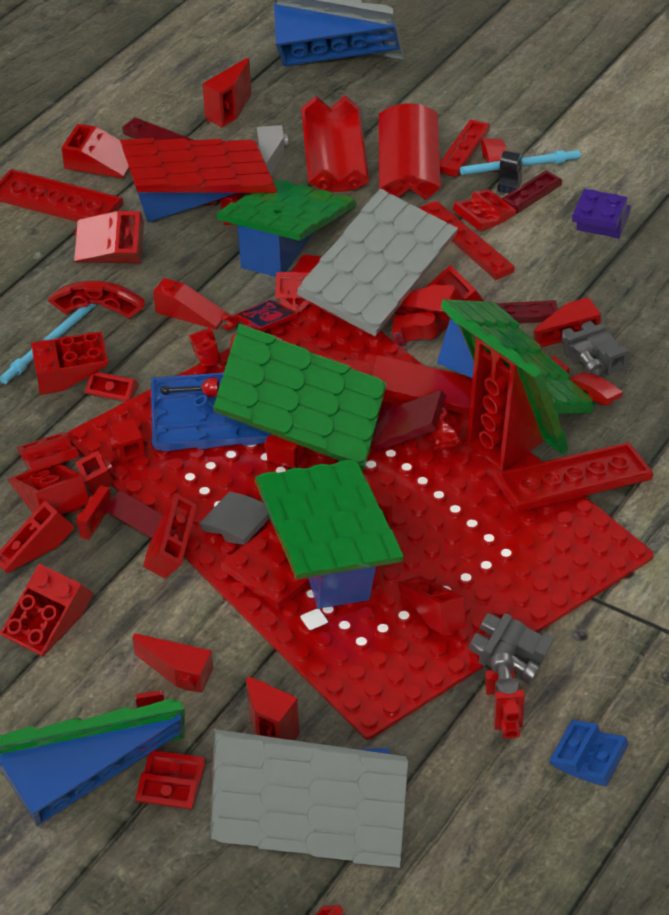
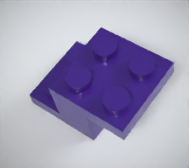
(601, 213)

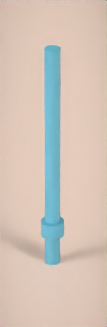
(557, 157)
(20, 365)

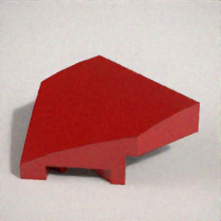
(286, 290)

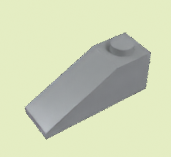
(271, 145)

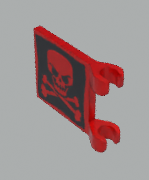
(260, 317)

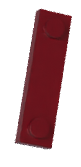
(142, 129)

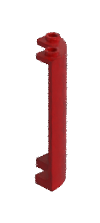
(334, 145)
(409, 150)

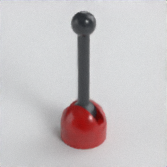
(209, 387)

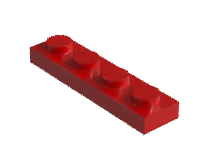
(463, 147)

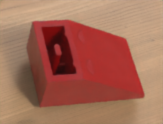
(227, 93)
(94, 152)
(110, 238)
(67, 360)
(45, 610)

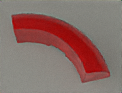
(97, 292)

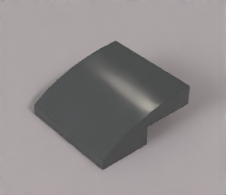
(236, 518)

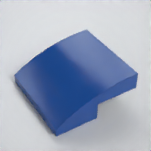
(588, 752)

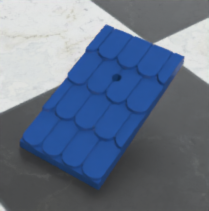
(189, 418)

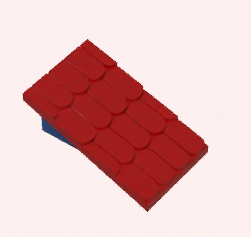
(186, 174)

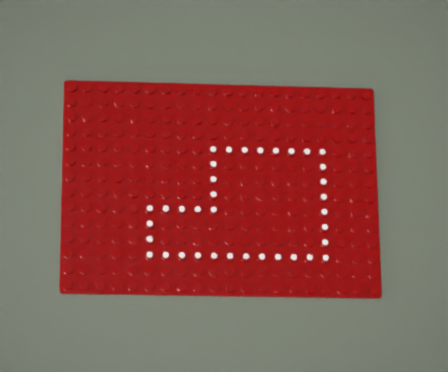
(448, 518)

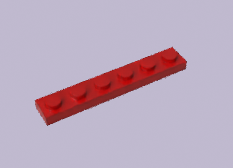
(472, 244)

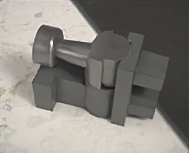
(597, 343)
(512, 638)

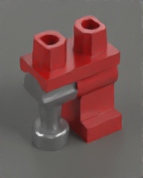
(507, 695)

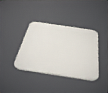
(314, 619)

